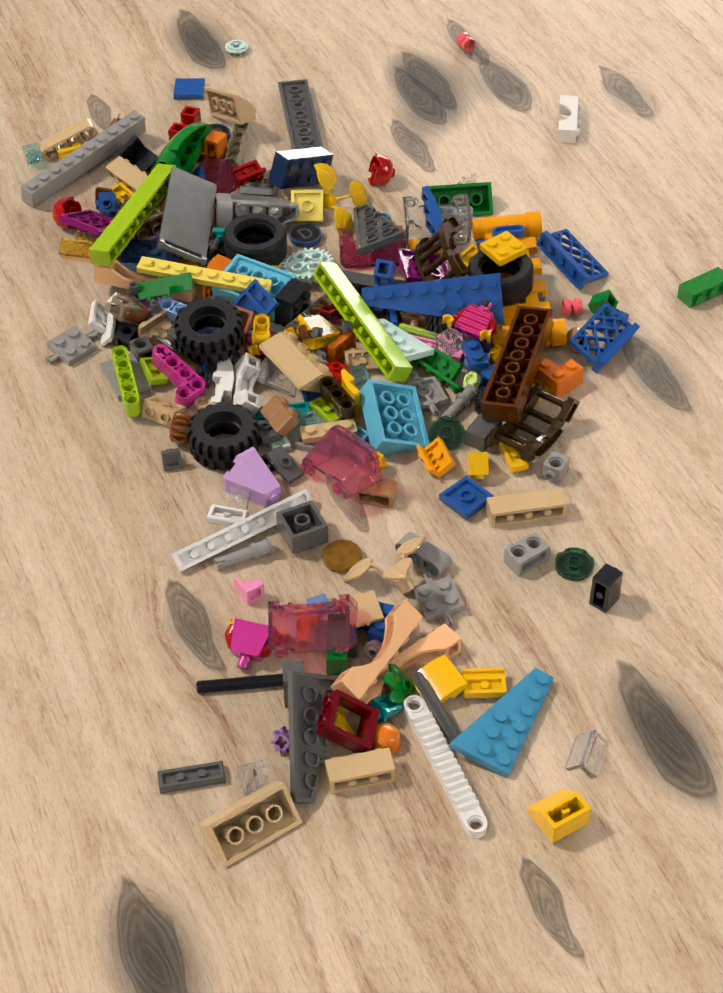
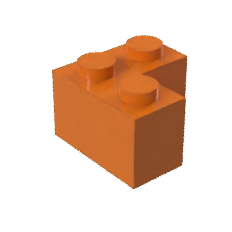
(214, 146)
(560, 378)

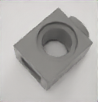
(555, 467)

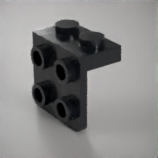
(137, 154)

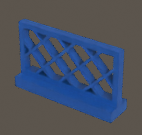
(566, 262)
(611, 348)

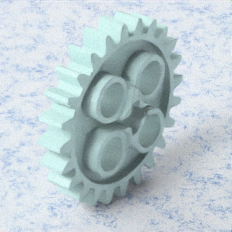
(305, 263)

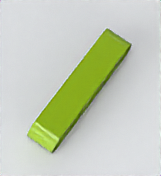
(126, 381)

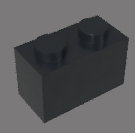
(605, 588)

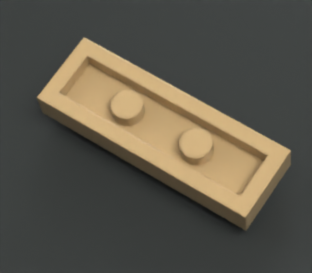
(315, 432)

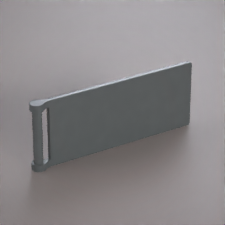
(187, 216)

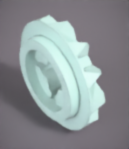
(236, 47)

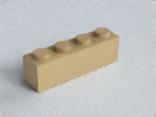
(526, 507)

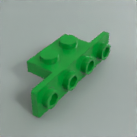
(164, 287)
(444, 367)

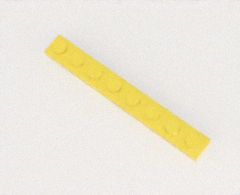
(200, 275)

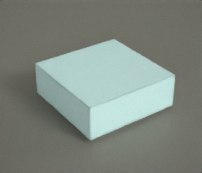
(284, 442)

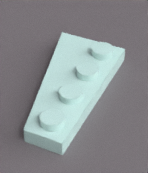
(409, 345)

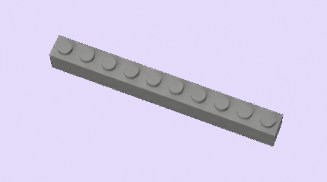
(82, 159)

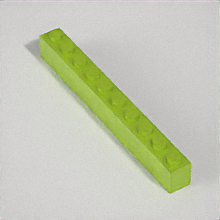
(131, 217)
(364, 323)

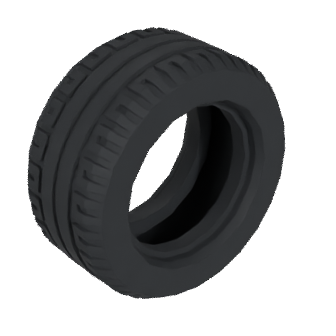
(256, 228)
(513, 288)

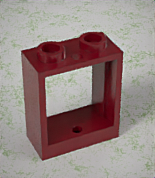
(369, 718)

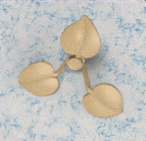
(398, 573)

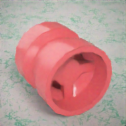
(465, 42)
(572, 306)

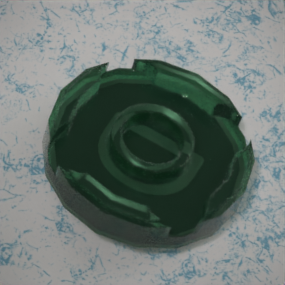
(449, 430)
(574, 564)

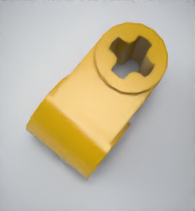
(261, 329)

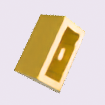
(560, 814)

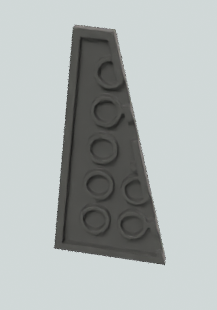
(373, 229)

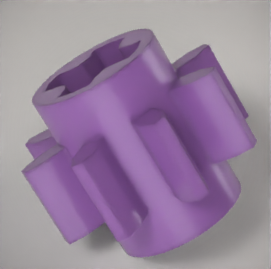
(280, 740)

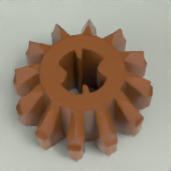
(179, 427)

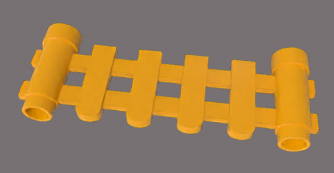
(532, 222)

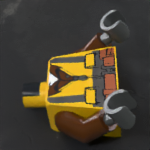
(318, 332)

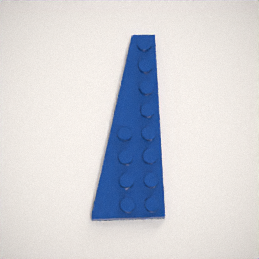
(439, 296)

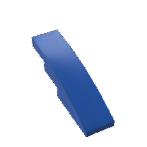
(431, 210)

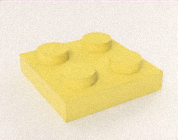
(310, 205)

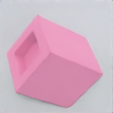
(249, 591)

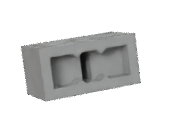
(526, 554)

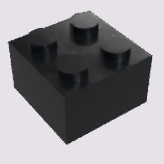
(292, 301)

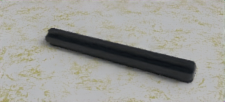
(239, 683)

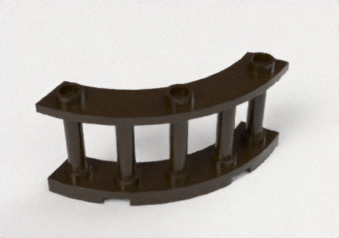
(447, 241)
(545, 440)

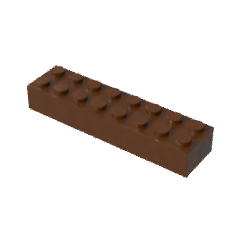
(517, 364)

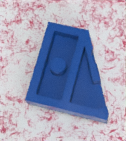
(256, 299)

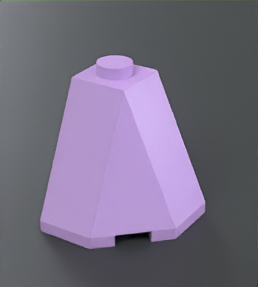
(253, 475)

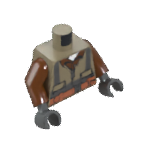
(129, 308)

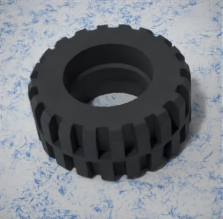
(204, 314)
(219, 420)

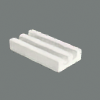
(227, 518)

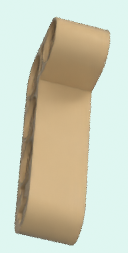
(66, 138)

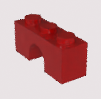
(188, 116)

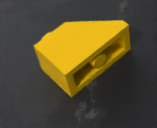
(477, 464)

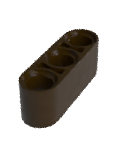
(337, 398)

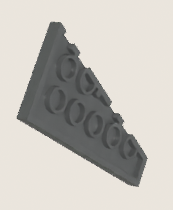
(305, 746)

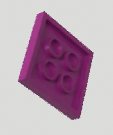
(87, 221)
(409, 269)

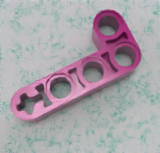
(189, 383)

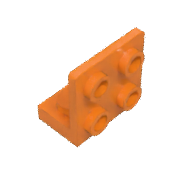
(336, 349)

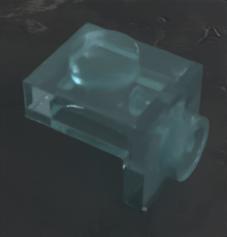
(32, 153)
(307, 418)

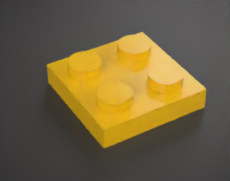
(503, 248)

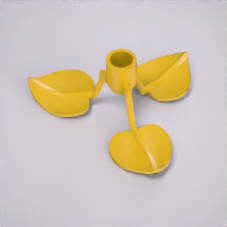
(327, 178)

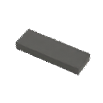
(191, 777)

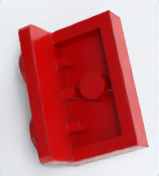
(249, 173)

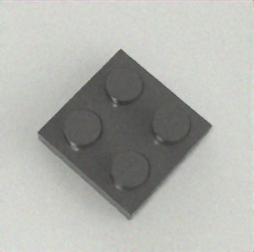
(263, 189)

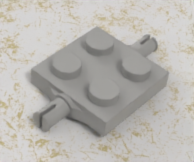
(71, 346)
(429, 392)
(438, 599)

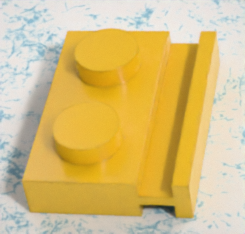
(484, 683)

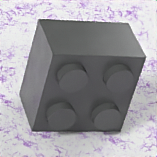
(302, 527)

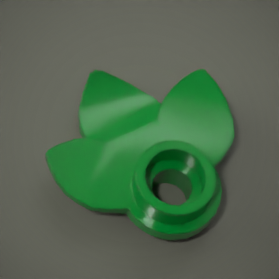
(400, 684)

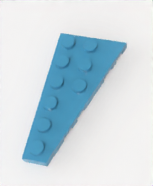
(501, 731)

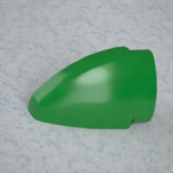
(185, 147)

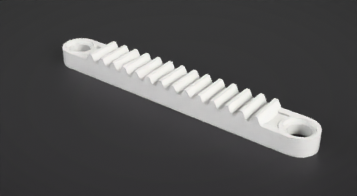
(445, 766)

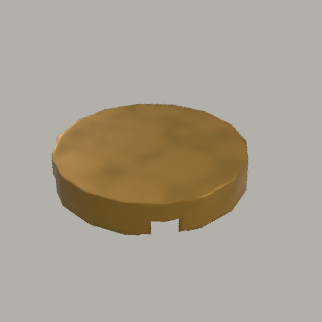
(341, 555)

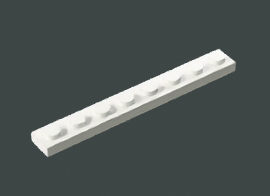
(235, 533)

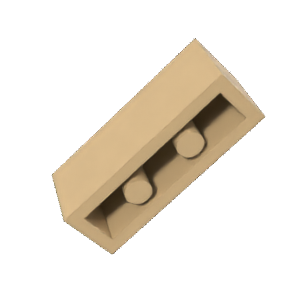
(359, 770)

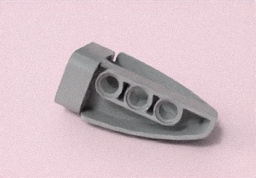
(232, 205)

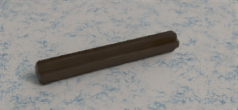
(155, 340)

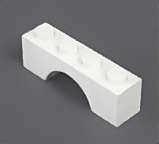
(570, 127)
(245, 375)

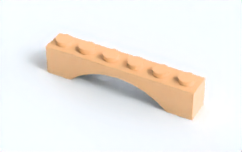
(120, 276)
(398, 625)
(424, 650)

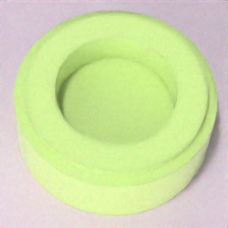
(472, 378)

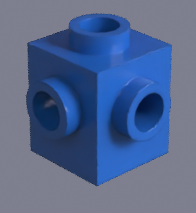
(104, 199)

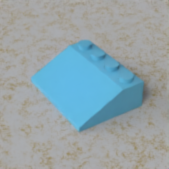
(251, 267)
(393, 417)

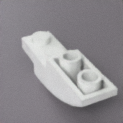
(224, 382)

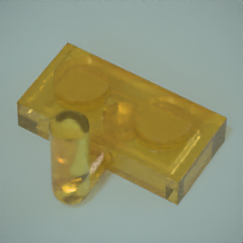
(75, 247)

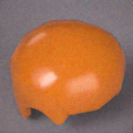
(386, 736)

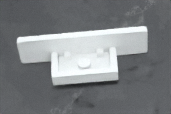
(102, 321)

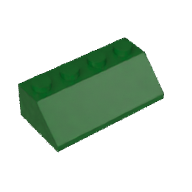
(479, 195)

